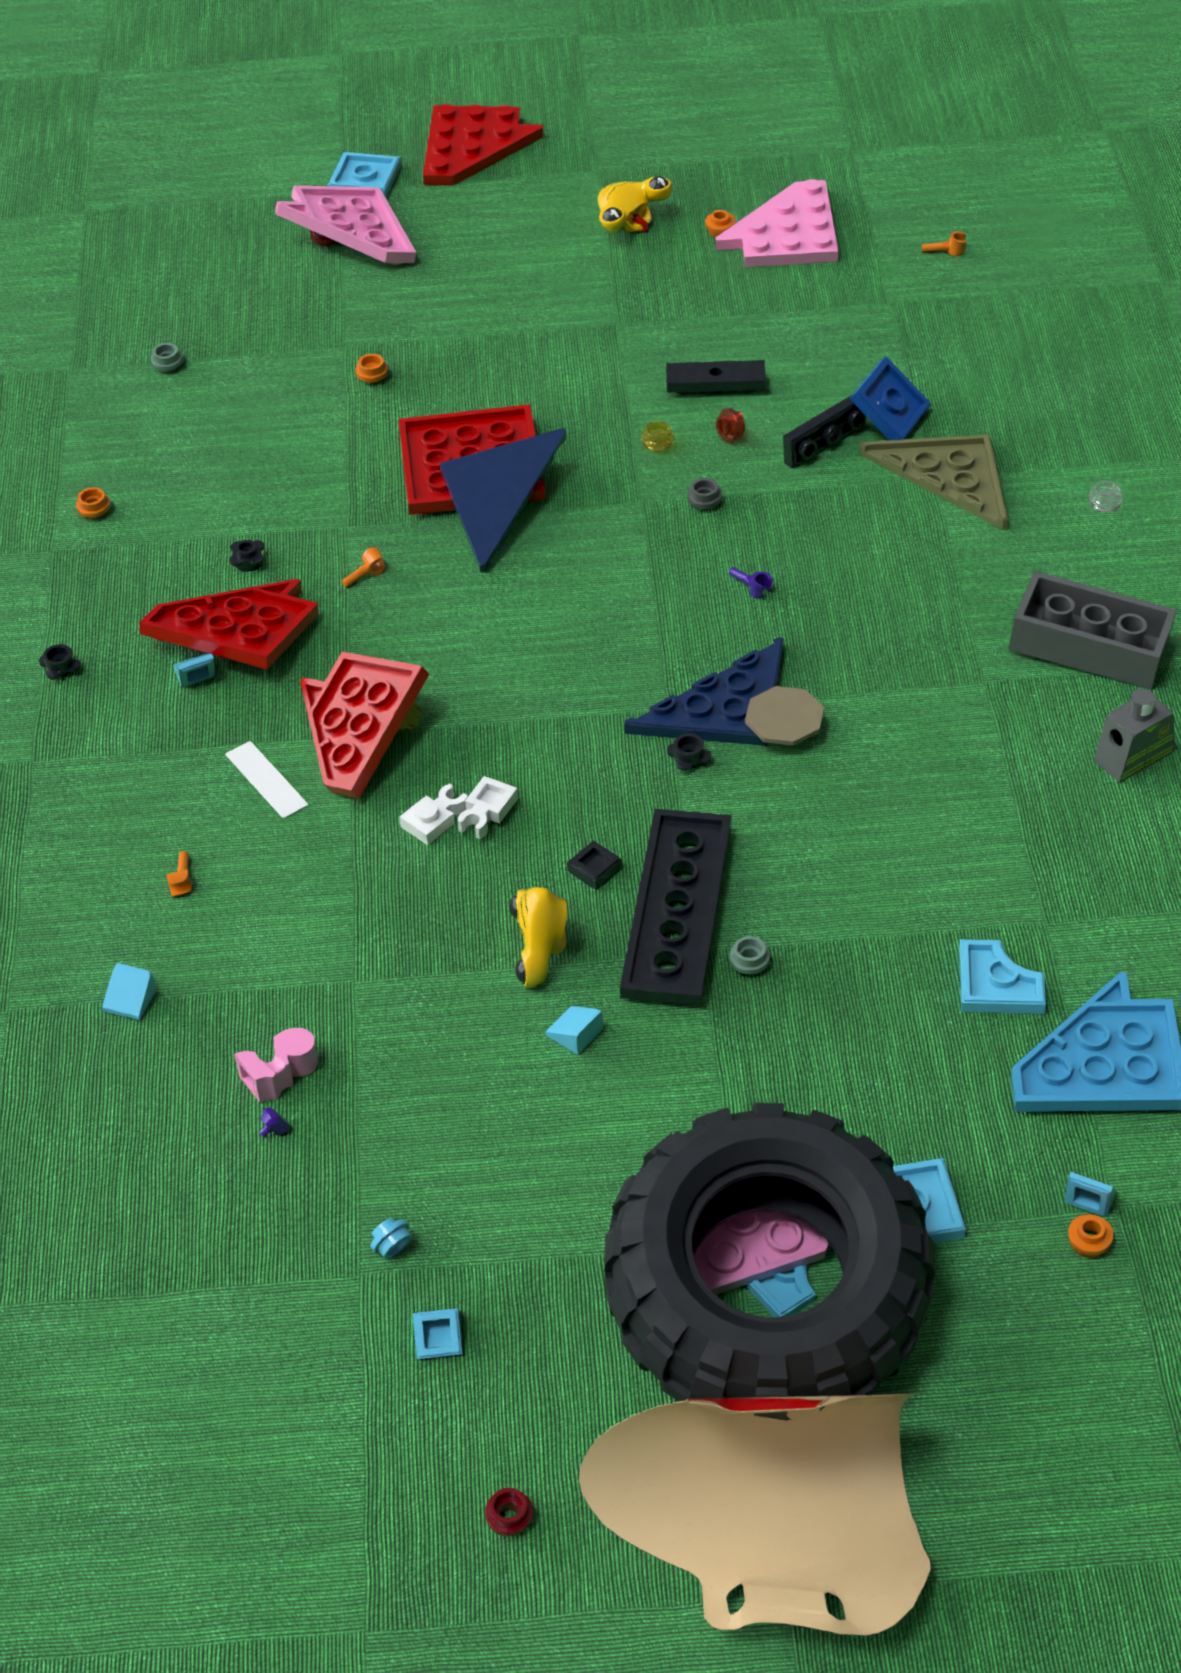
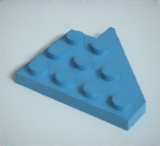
(1105, 1058)

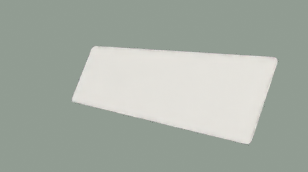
(266, 779)

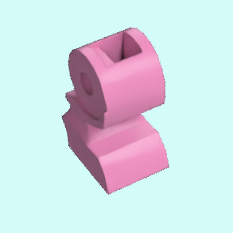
(293, 1056)

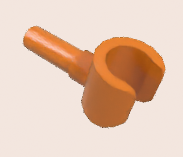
(954, 247)
(372, 564)
(179, 881)

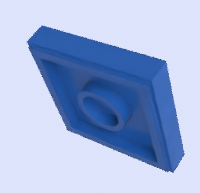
(890, 400)

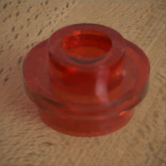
(730, 425)

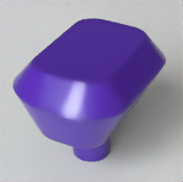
(273, 1122)

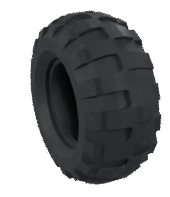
(784, 1167)

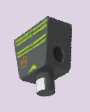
(1135, 736)

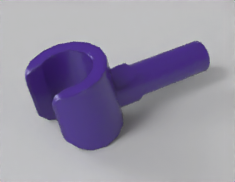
(756, 582)

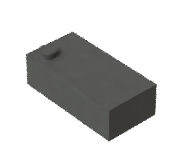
(1092, 629)

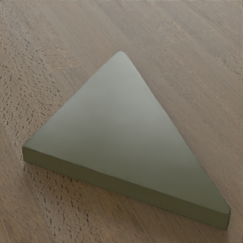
(950, 467)

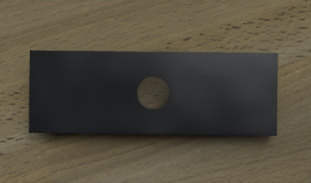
(715, 376)
(822, 432)

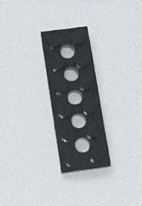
(695, 921)

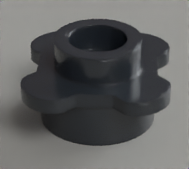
(247, 555)
(59, 661)
(688, 751)

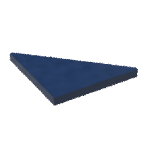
(496, 486)
(717, 703)

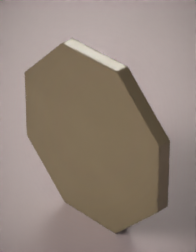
(784, 715)

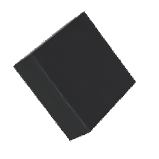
(594, 865)

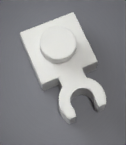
(487, 802)
(433, 817)

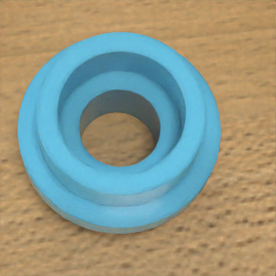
(391, 1237)

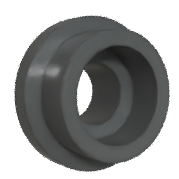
(704, 493)

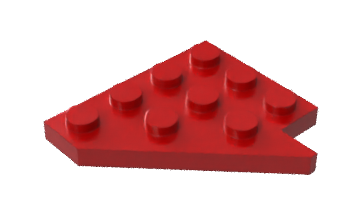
(472, 139)
(238, 625)
(358, 716)

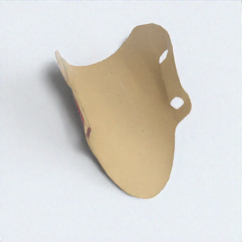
(769, 1505)

